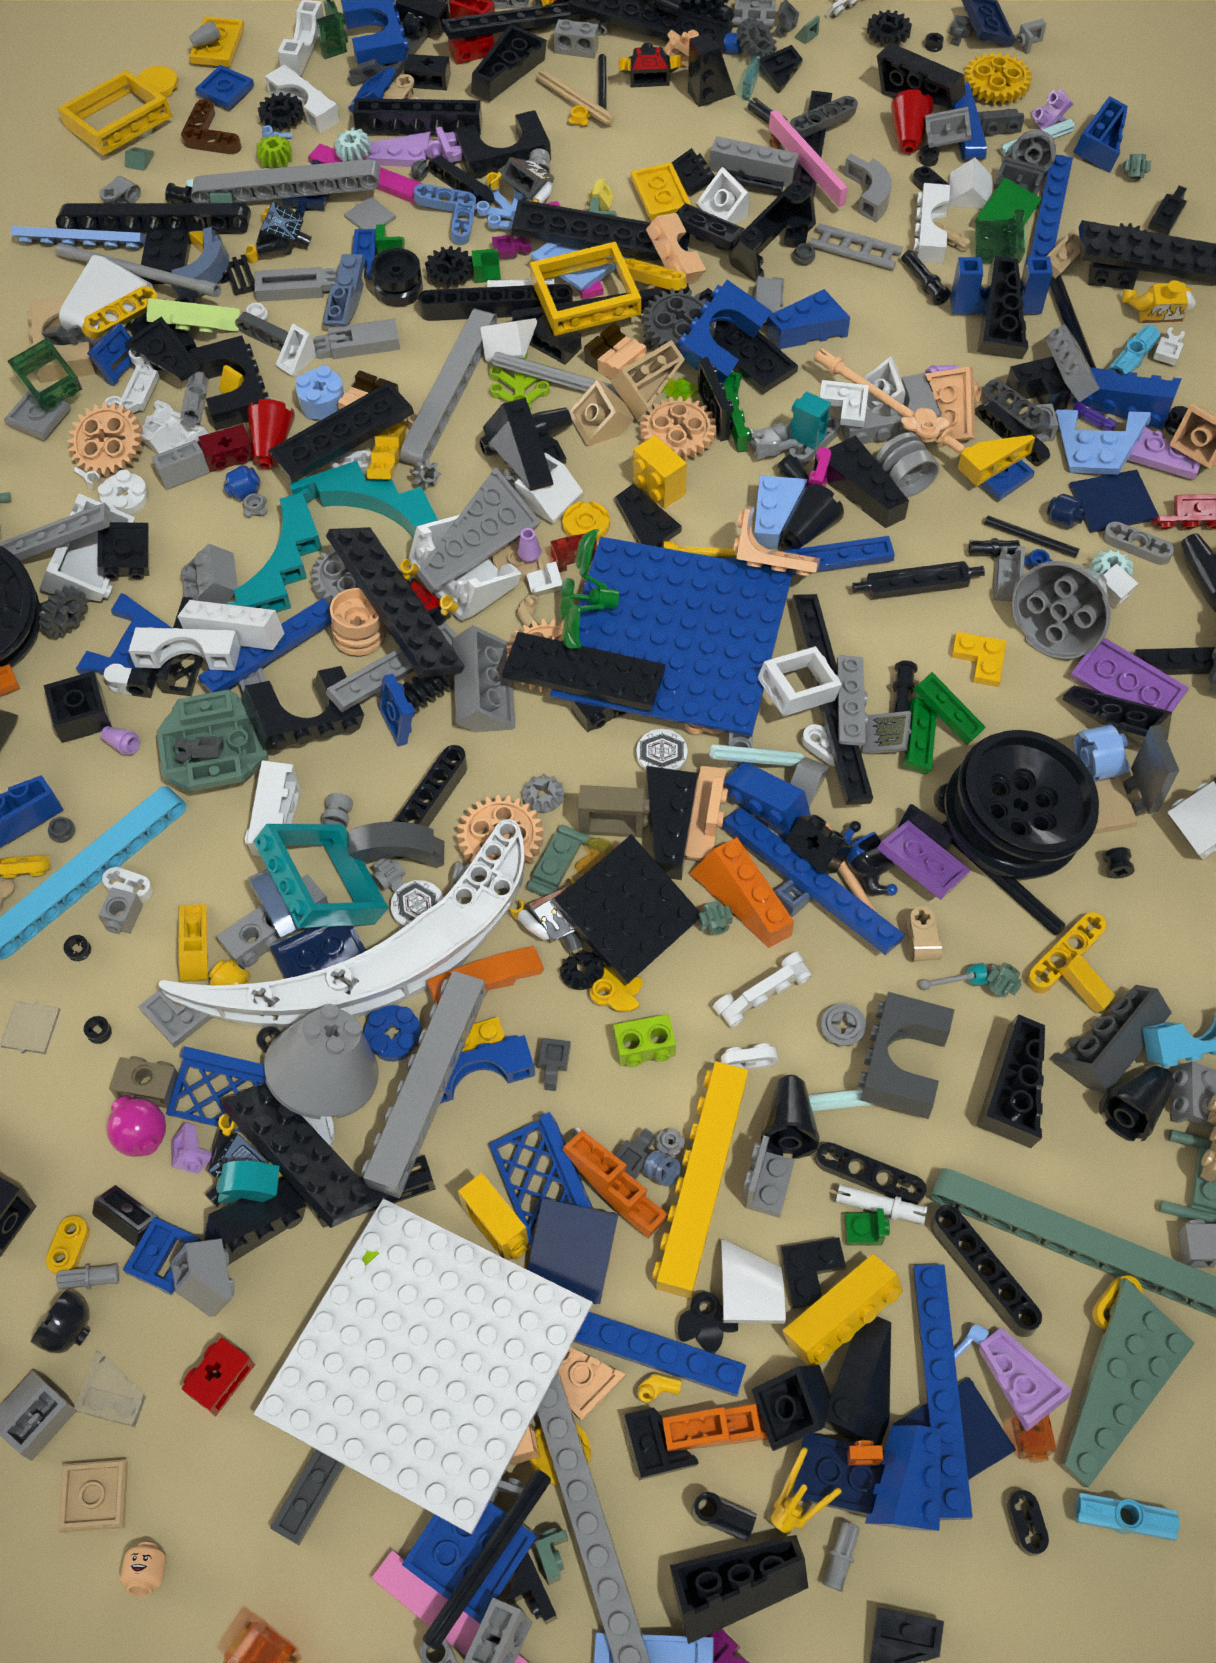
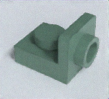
(551, 1560)

